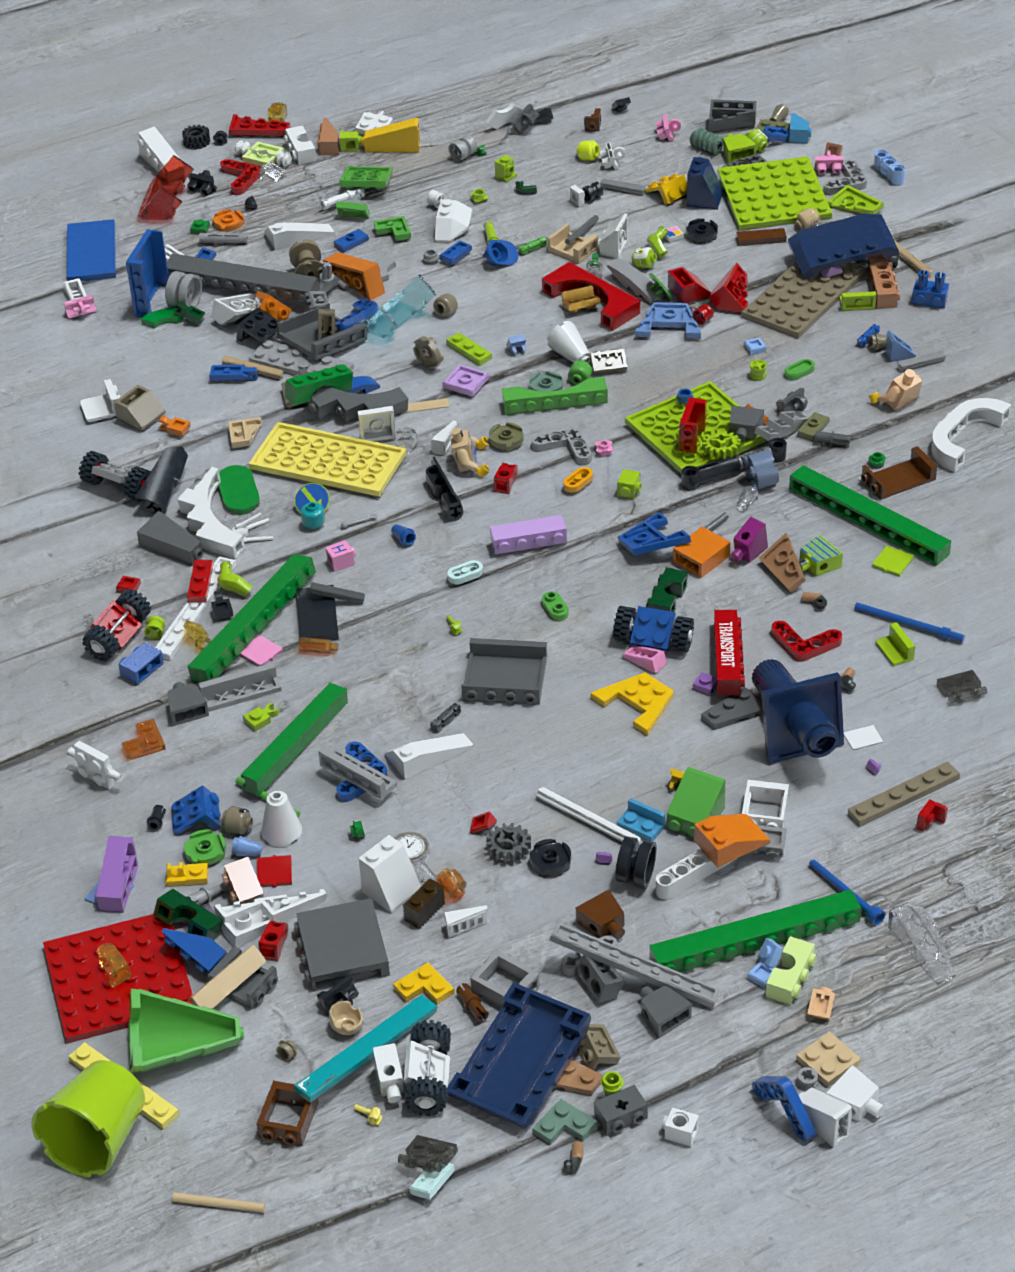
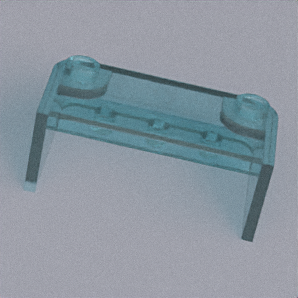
(400, 308)

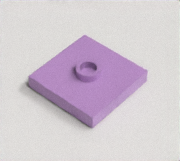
(465, 380)

